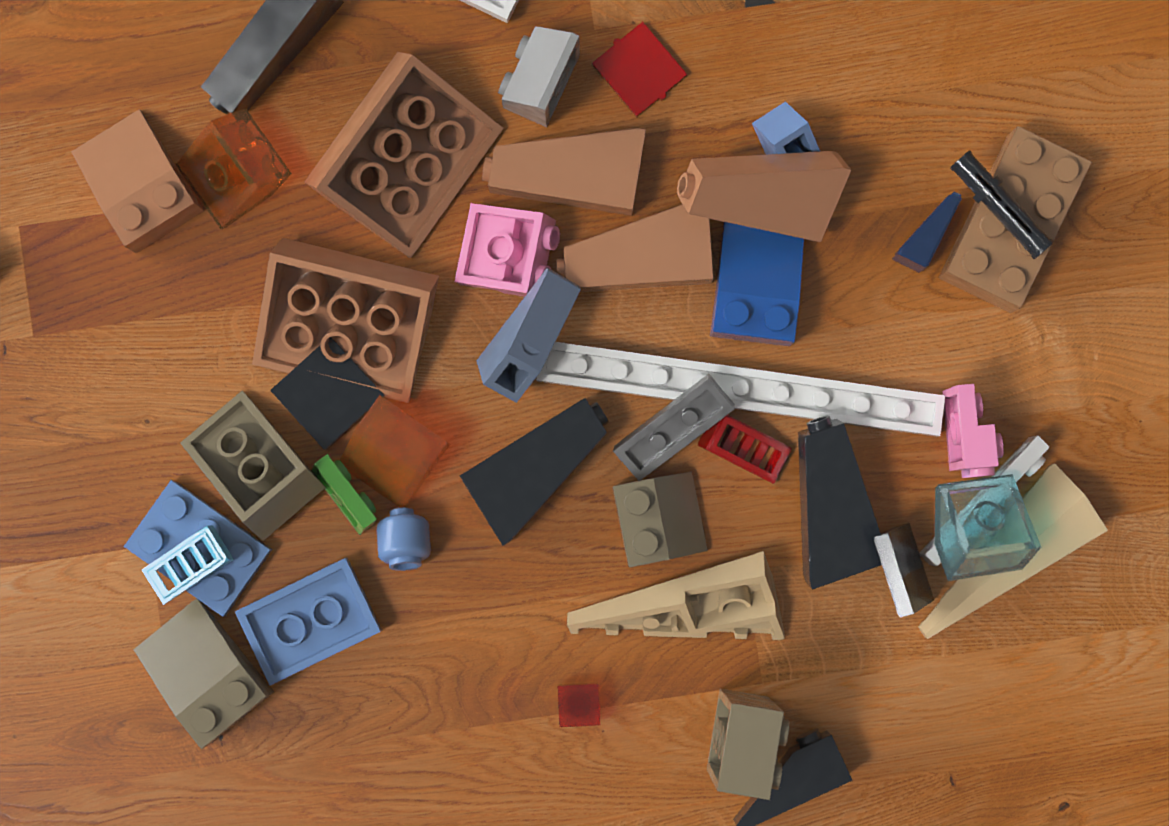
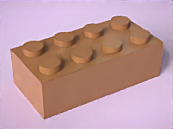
(986, 255)

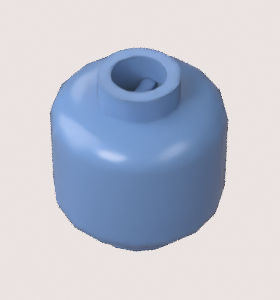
(403, 539)

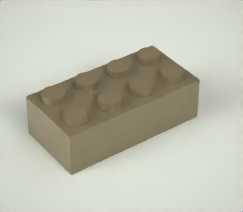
(746, 744)

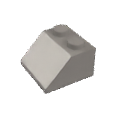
(541, 74)

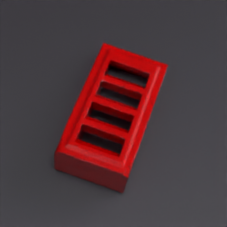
(776, 461)

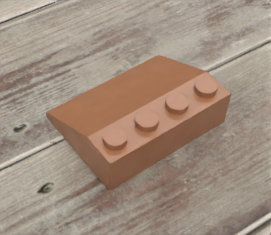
(404, 153)
(365, 305)

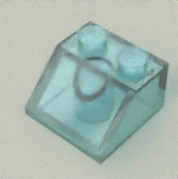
(982, 528)

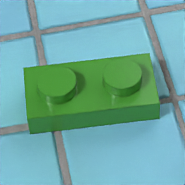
(354, 506)

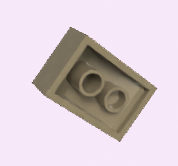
(252, 466)
(202, 673)

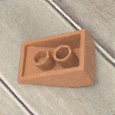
(136, 182)

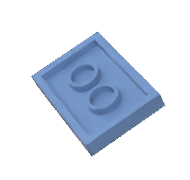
(180, 515)
(308, 621)

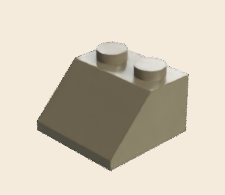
(659, 519)

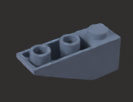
(527, 336)

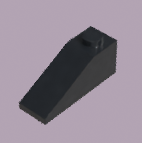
(807, 772)

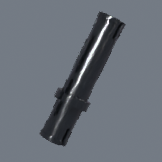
(1001, 204)

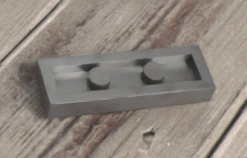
(674, 427)

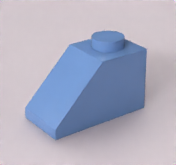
(785, 132)

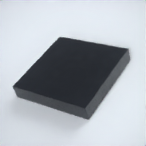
(324, 403)
(904, 570)

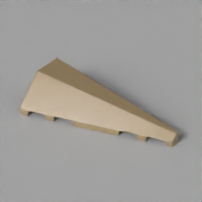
(1062, 524)
(719, 599)

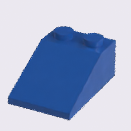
(757, 286)

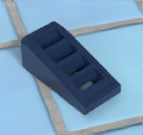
(922, 244)

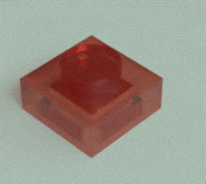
(578, 705)

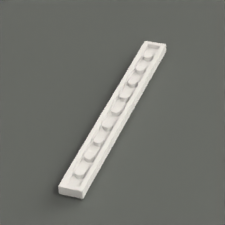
(746, 387)

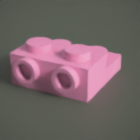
(505, 248)
(969, 446)

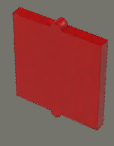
(639, 69)

